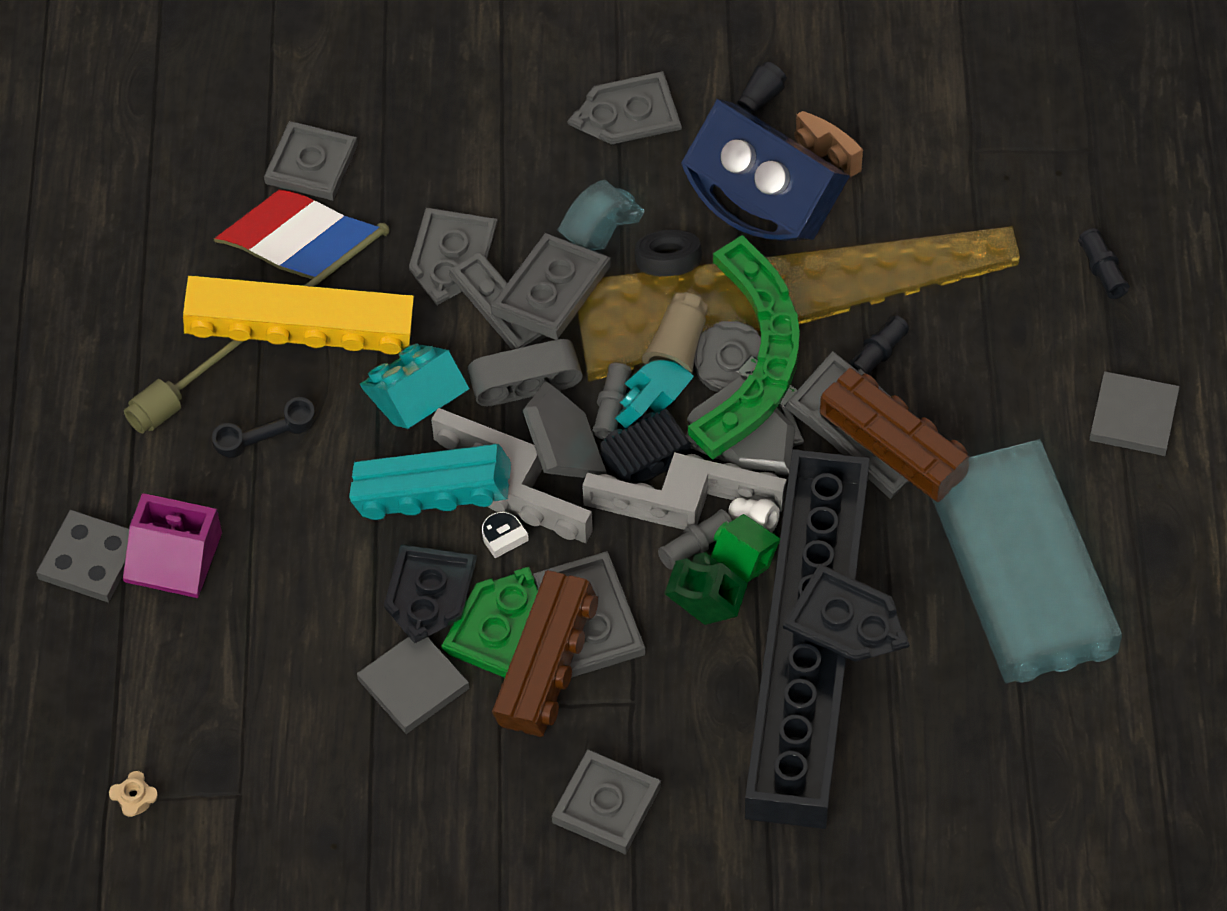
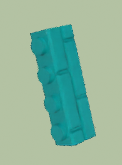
(430, 481)

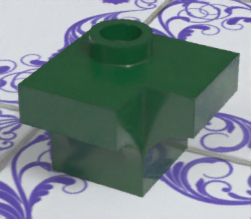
(706, 588)

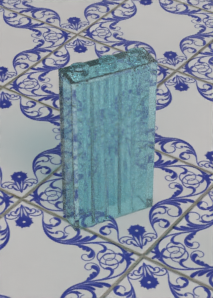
(1027, 565)

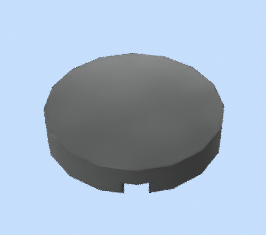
(723, 352)

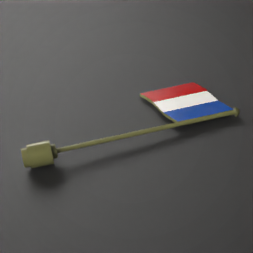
(288, 234)

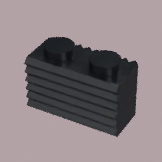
(645, 448)

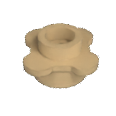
(137, 804)

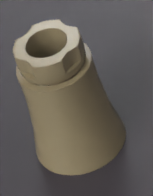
(679, 331)

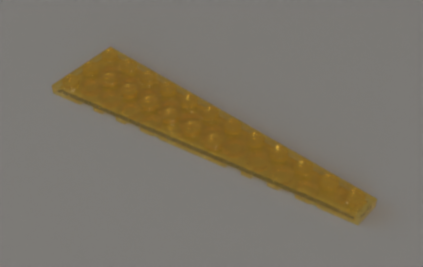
(627, 309)

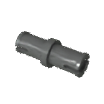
(610, 399)
(694, 540)

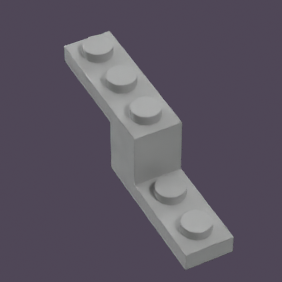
(683, 491)
(523, 501)

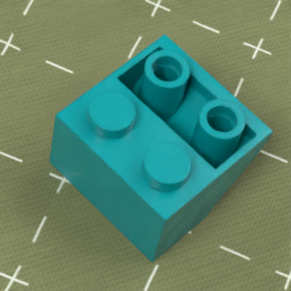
(414, 384)

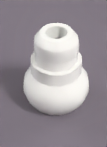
(761, 511)

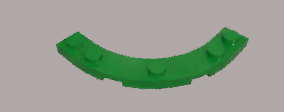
(776, 358)

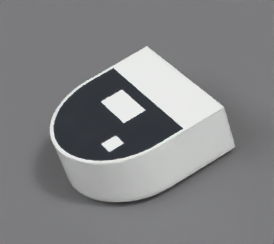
(503, 533)

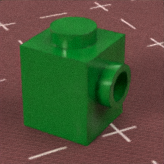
(744, 547)

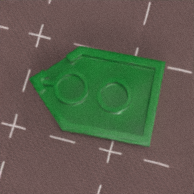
(493, 622)

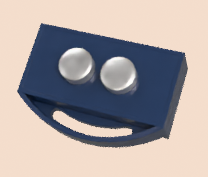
(761, 174)

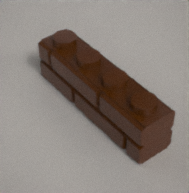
(895, 434)
(545, 654)

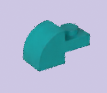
(653, 387)

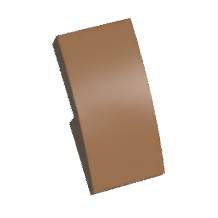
(825, 138)

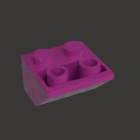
(171, 545)

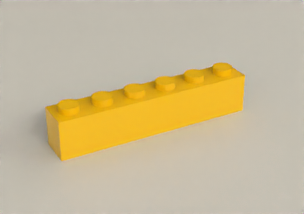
(297, 314)

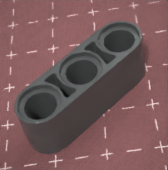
(522, 371)

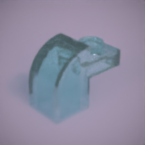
(597, 214)

